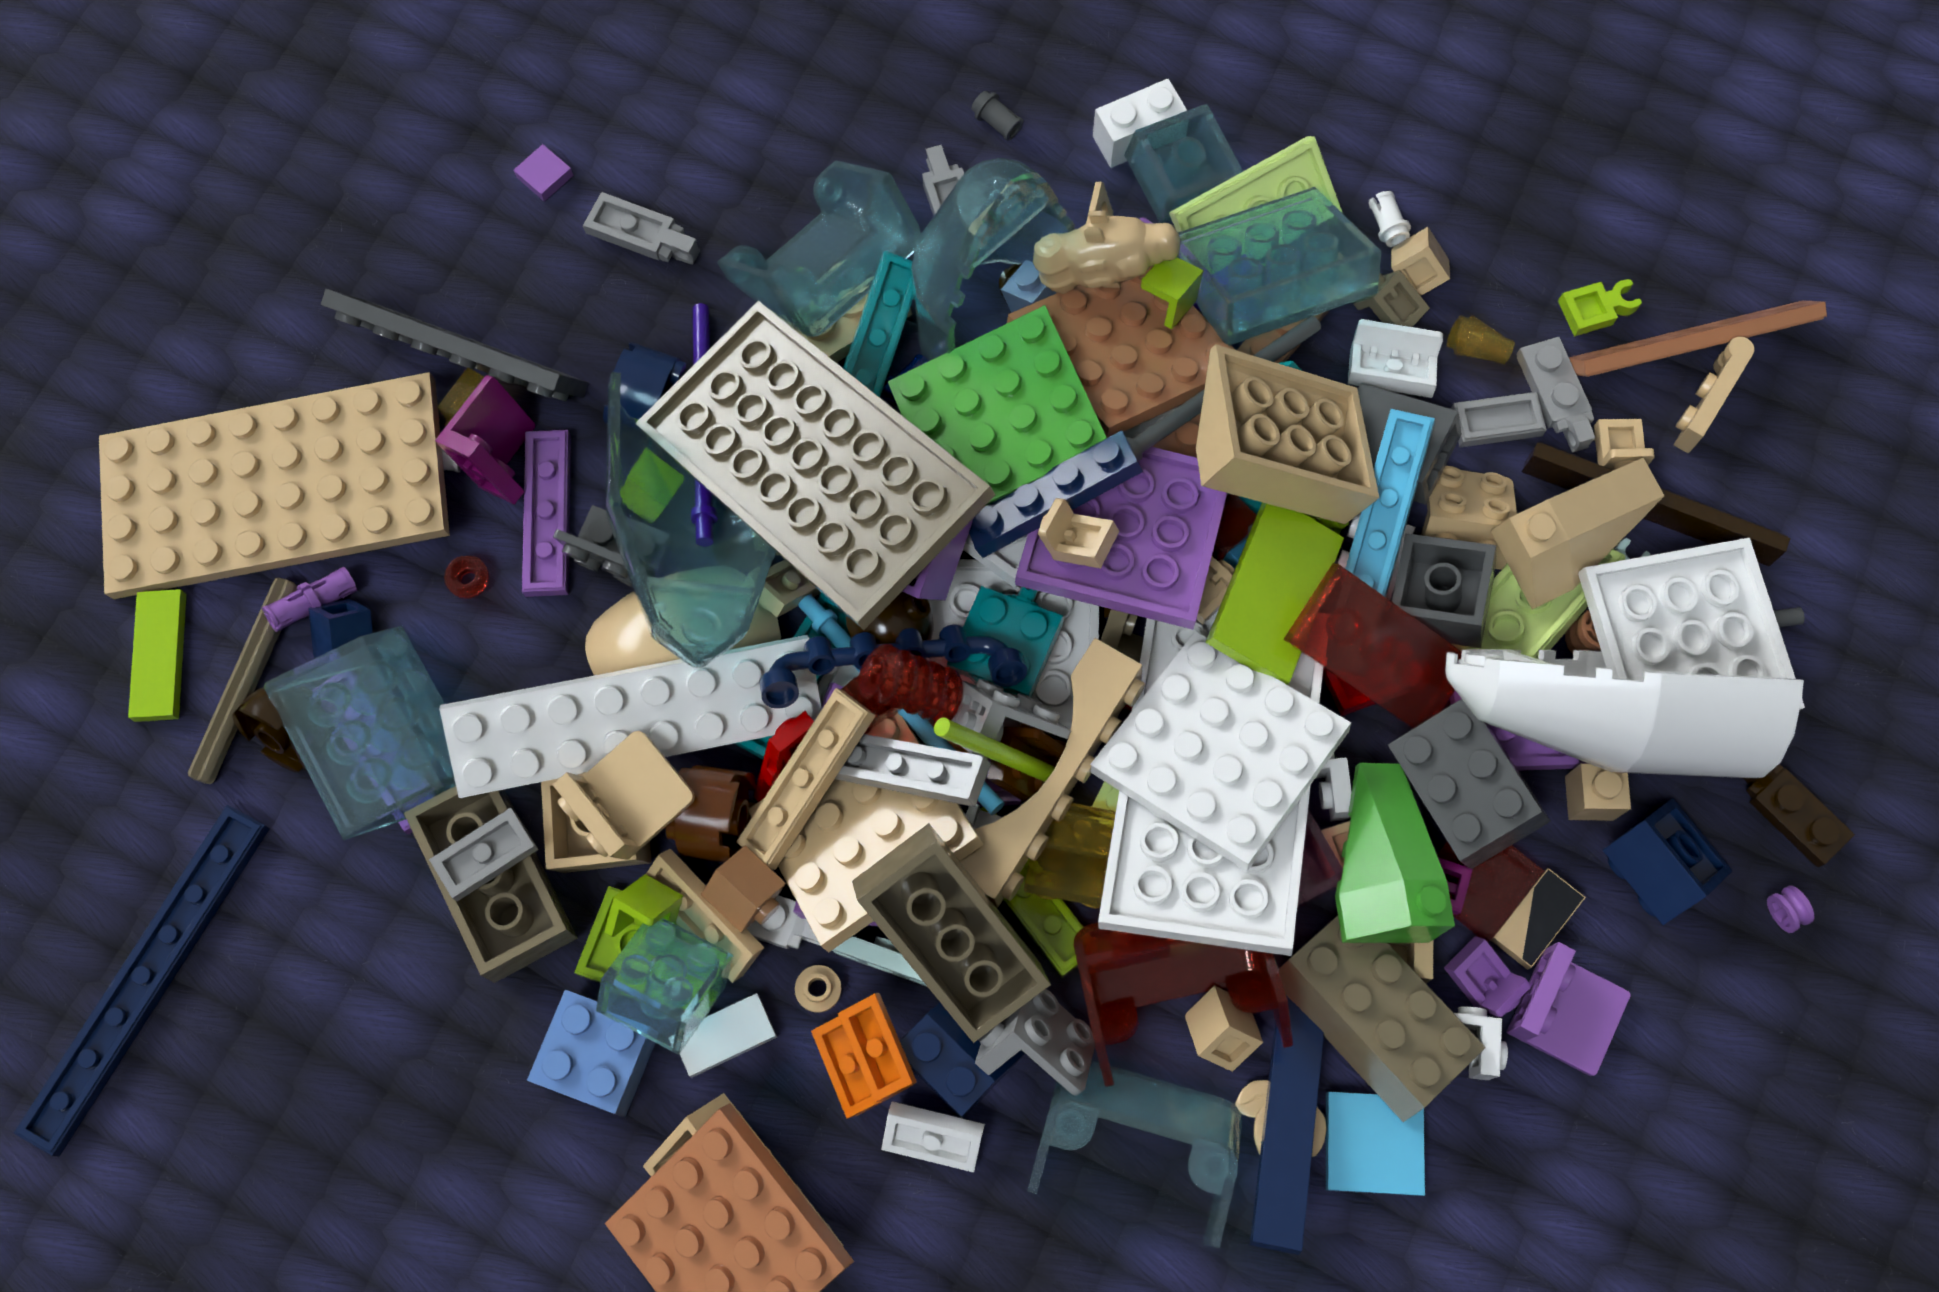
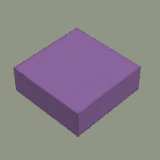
(543, 172)

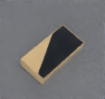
(1538, 919)

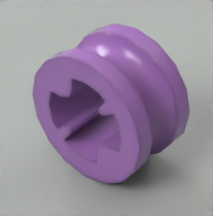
(1790, 909)

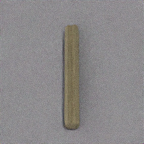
(240, 686)

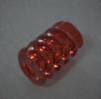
(911, 683)

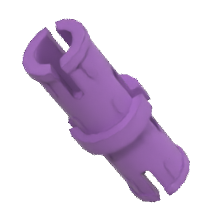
(320, 592)

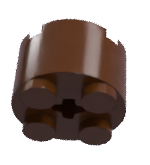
(716, 816)

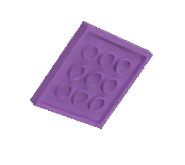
(1160, 549)

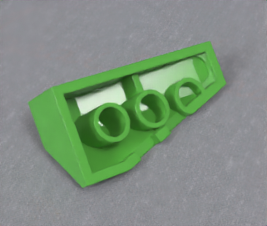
(1391, 871)

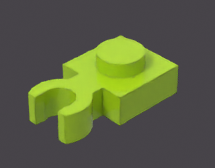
(1594, 308)

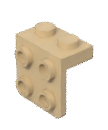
(1469, 507)
(625, 797)

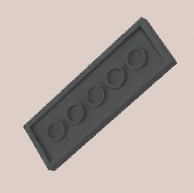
(454, 346)

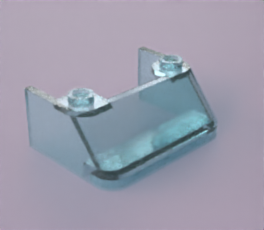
(1156, 1107)

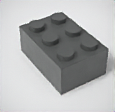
(1468, 784)

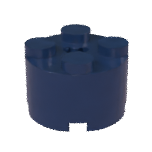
(645, 378)

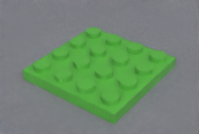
(1003, 403)

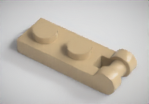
(1713, 392)

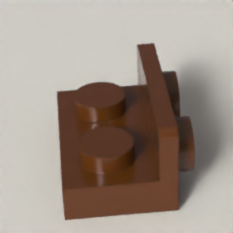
(1032, 742)

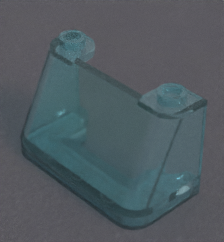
(833, 256)

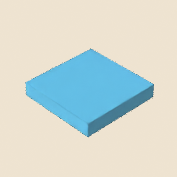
(1372, 1147)

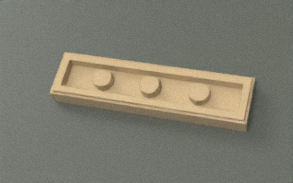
(806, 778)

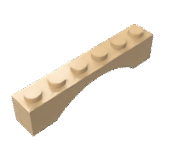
(1100, 690)

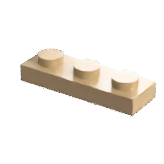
(701, 917)

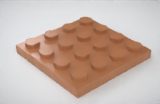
(1125, 352)
(726, 1220)

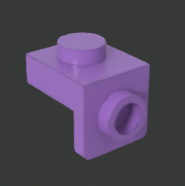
(1486, 978)

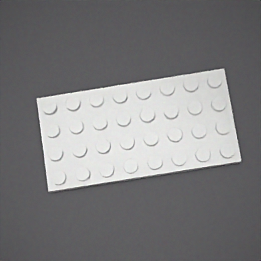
(1180, 888)

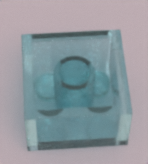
(1180, 159)
(664, 983)

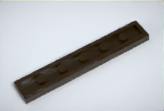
(1671, 511)

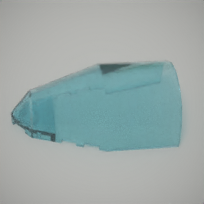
(986, 219)
(690, 594)

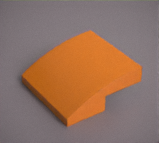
(863, 1056)

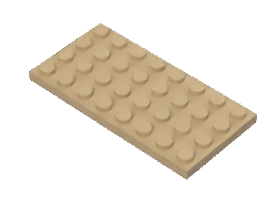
(272, 486)

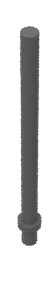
(1193, 406)

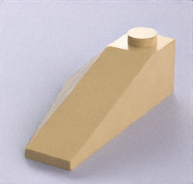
(1575, 530)

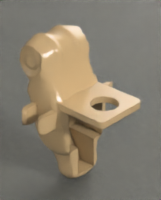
(1103, 249)

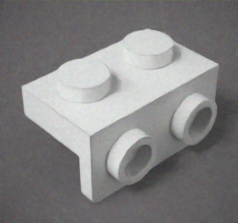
(1395, 358)

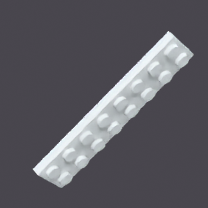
(576, 722)

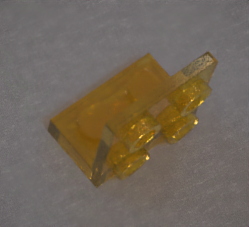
(1074, 857)

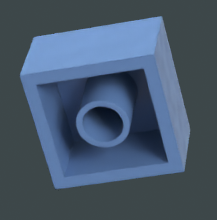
(591, 1056)

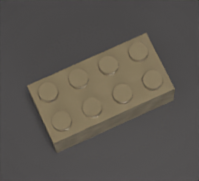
(512, 915)
(950, 932)
(1380, 1018)

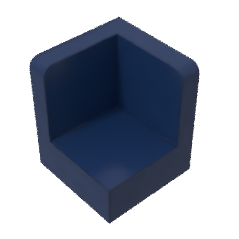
(338, 624)

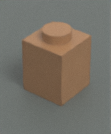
(744, 890)

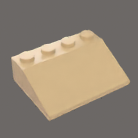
(1284, 438)

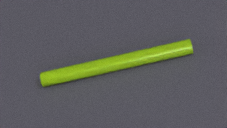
(992, 749)

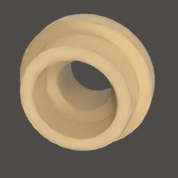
(825, 1001)

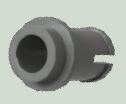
(997, 115)

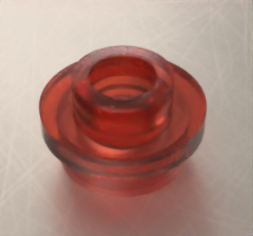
(458, 568)

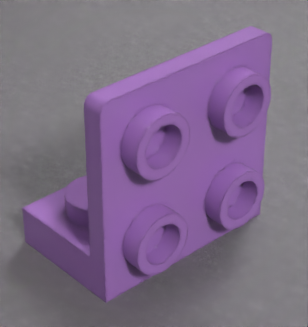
(1569, 1011)

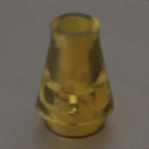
(1478, 340)

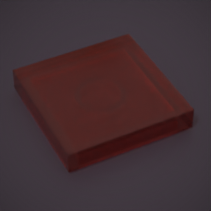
(1493, 889)

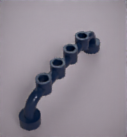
(780, 684)

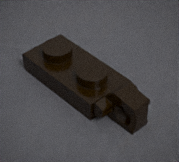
(1798, 815)

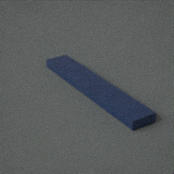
(1288, 1137)

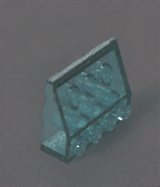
(1279, 264)
(367, 729)

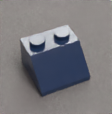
(1667, 862)
(946, 1061)

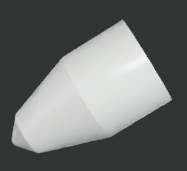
(1632, 725)

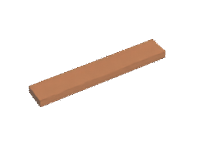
(1698, 337)

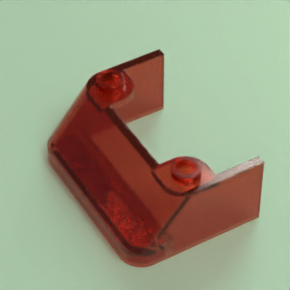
(1140, 970)

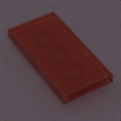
(1374, 647)

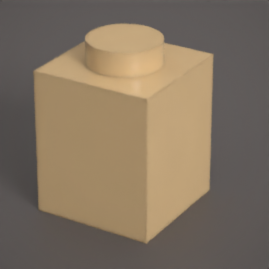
(1596, 793)

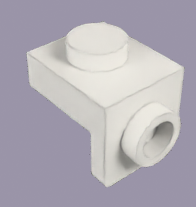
(1488, 1032)

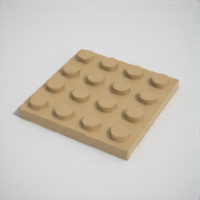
(851, 833)

